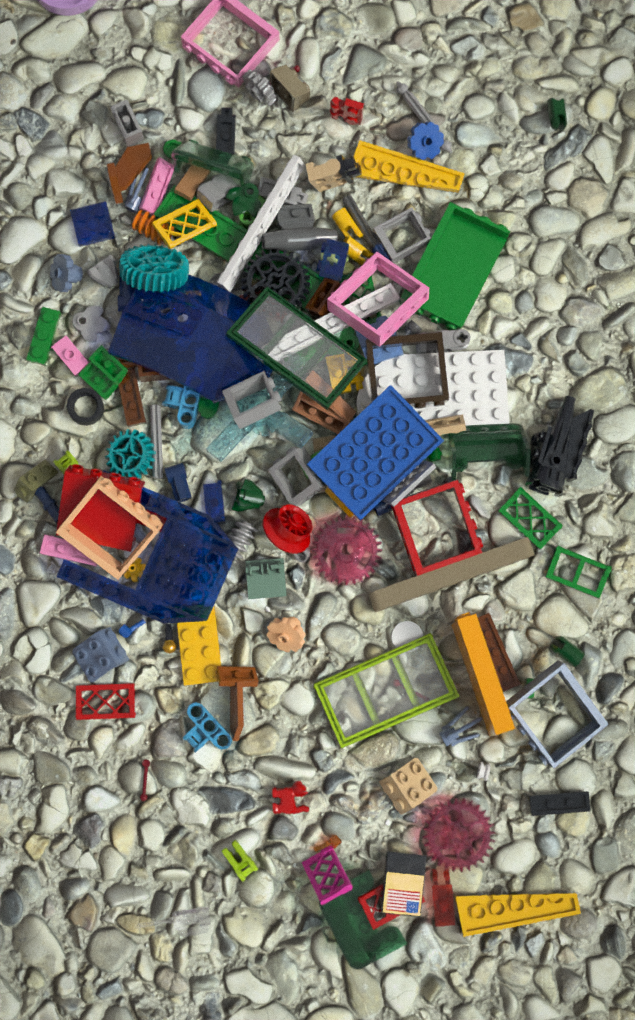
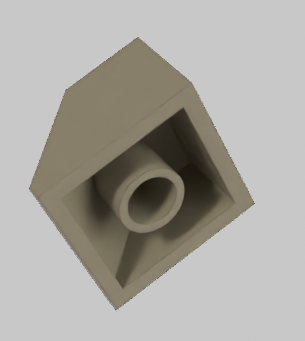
(289, 86)

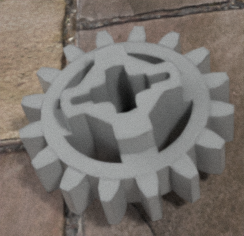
(259, 87)

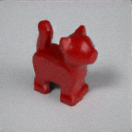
(287, 799)

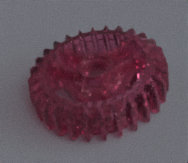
(346, 565)

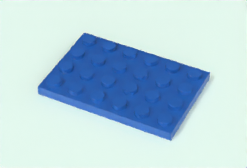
(375, 452)

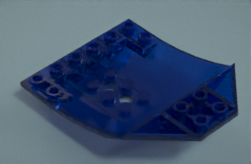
(191, 350)

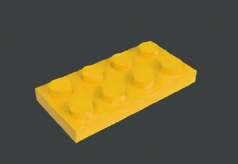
(199, 650)

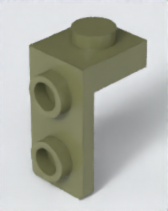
(34, 479)

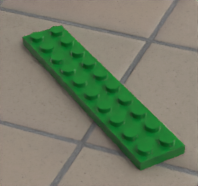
(225, 238)

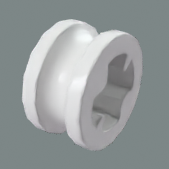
(483, 771)

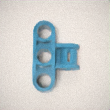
(178, 401)
(201, 734)

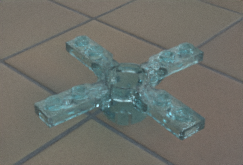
(278, 422)

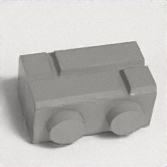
(127, 123)

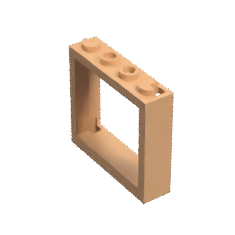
(93, 550)

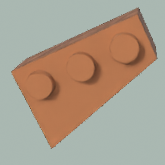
(334, 419)

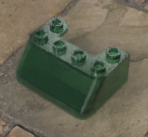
(352, 929)

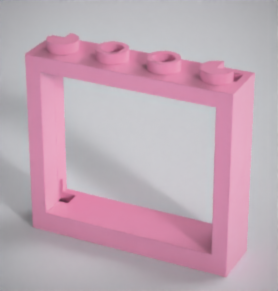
(246, 16)
(398, 318)

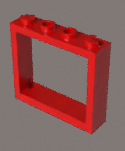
(407, 537)

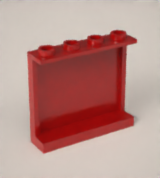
(101, 517)

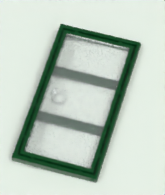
(296, 348)

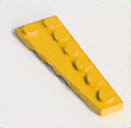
(497, 912)

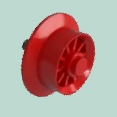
(288, 528)

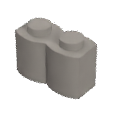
(214, 192)

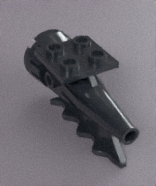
(558, 450)

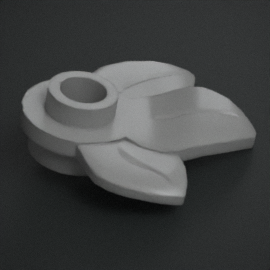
(93, 323)

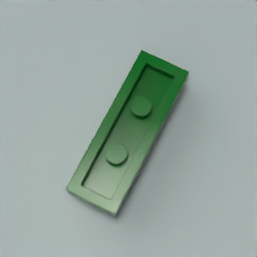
(43, 336)

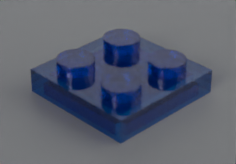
(92, 224)

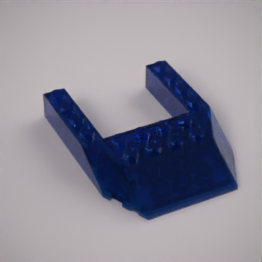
(181, 572)

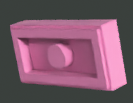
(70, 355)

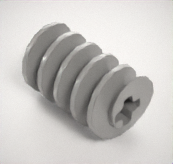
(241, 535)

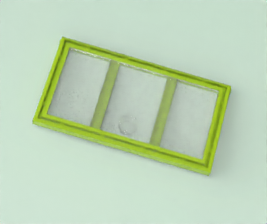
(386, 690)

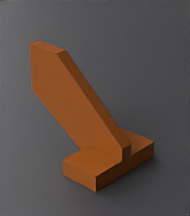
(128, 168)
(237, 679)

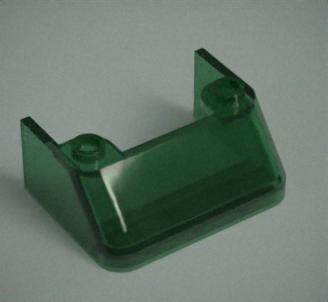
(489, 444)

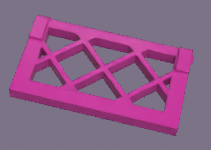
(335, 890)

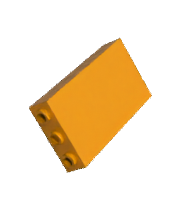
(482, 674)

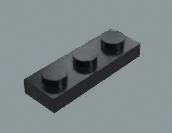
(559, 803)

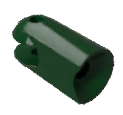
(557, 114)
(569, 651)

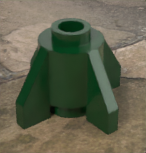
(248, 496)

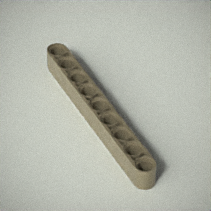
(451, 574)

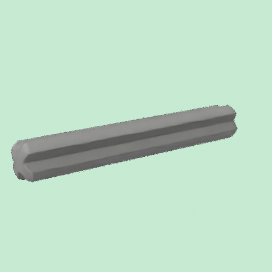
(156, 439)

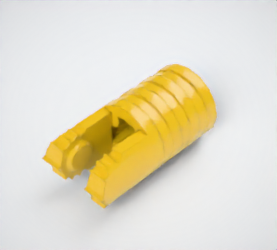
(345, 223)
(356, 249)

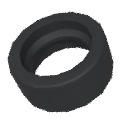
(80, 393)

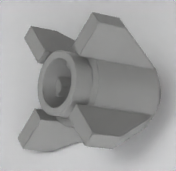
(105, 272)

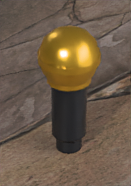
(169, 645)

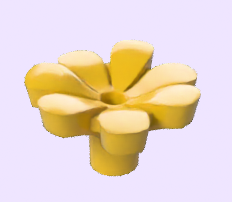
(136, 572)

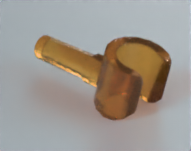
(334, 841)

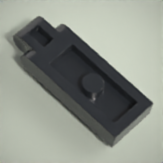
(226, 131)

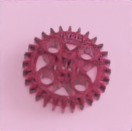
(485, 834)

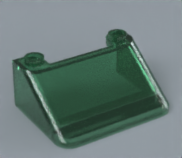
(213, 160)

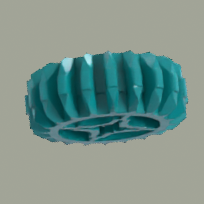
(131, 447)

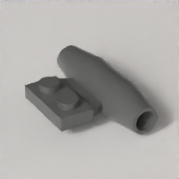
(297, 230)

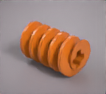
(144, 226)

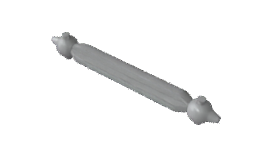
(419, 110)

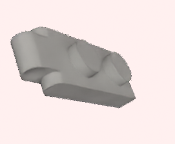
(295, 196)

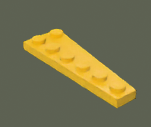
(394, 167)

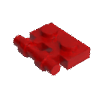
(350, 110)

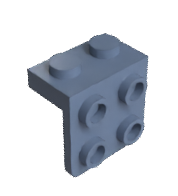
(100, 654)

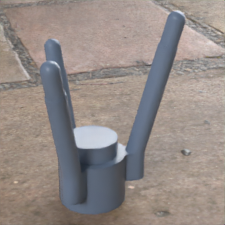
(133, 201)
(450, 735)

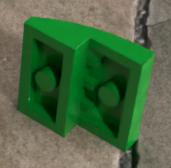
(103, 372)

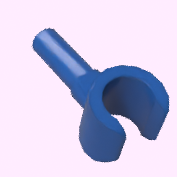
(125, 631)

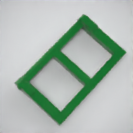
(607, 569)

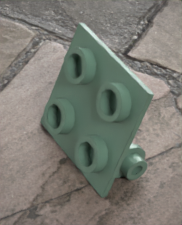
(265, 578)

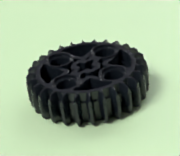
(277, 275)

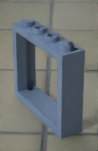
(578, 740)

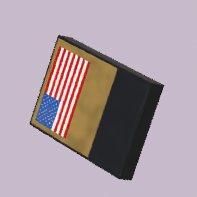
(403, 884)

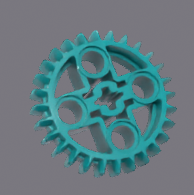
(154, 268)

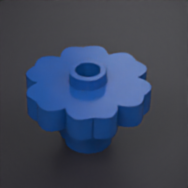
(425, 140)

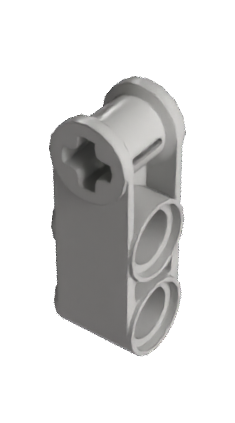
(450, 342)

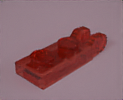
(442, 900)

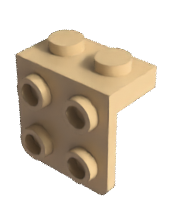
(408, 786)

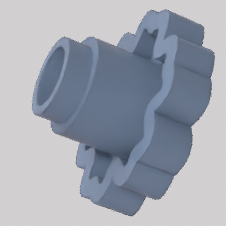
(64, 273)

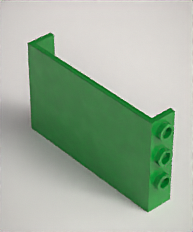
(457, 265)

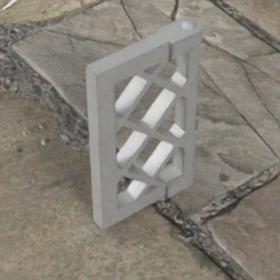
(409, 482)

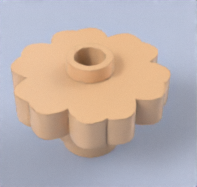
(286, 634)

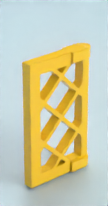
(184, 210)

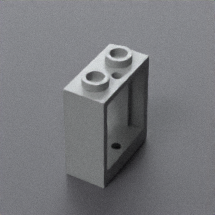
(415, 219)
(246, 389)
(303, 458)

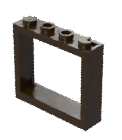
(406, 340)

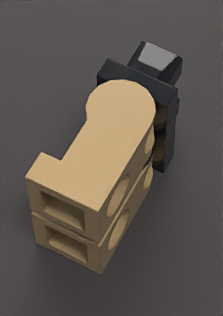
(333, 173)

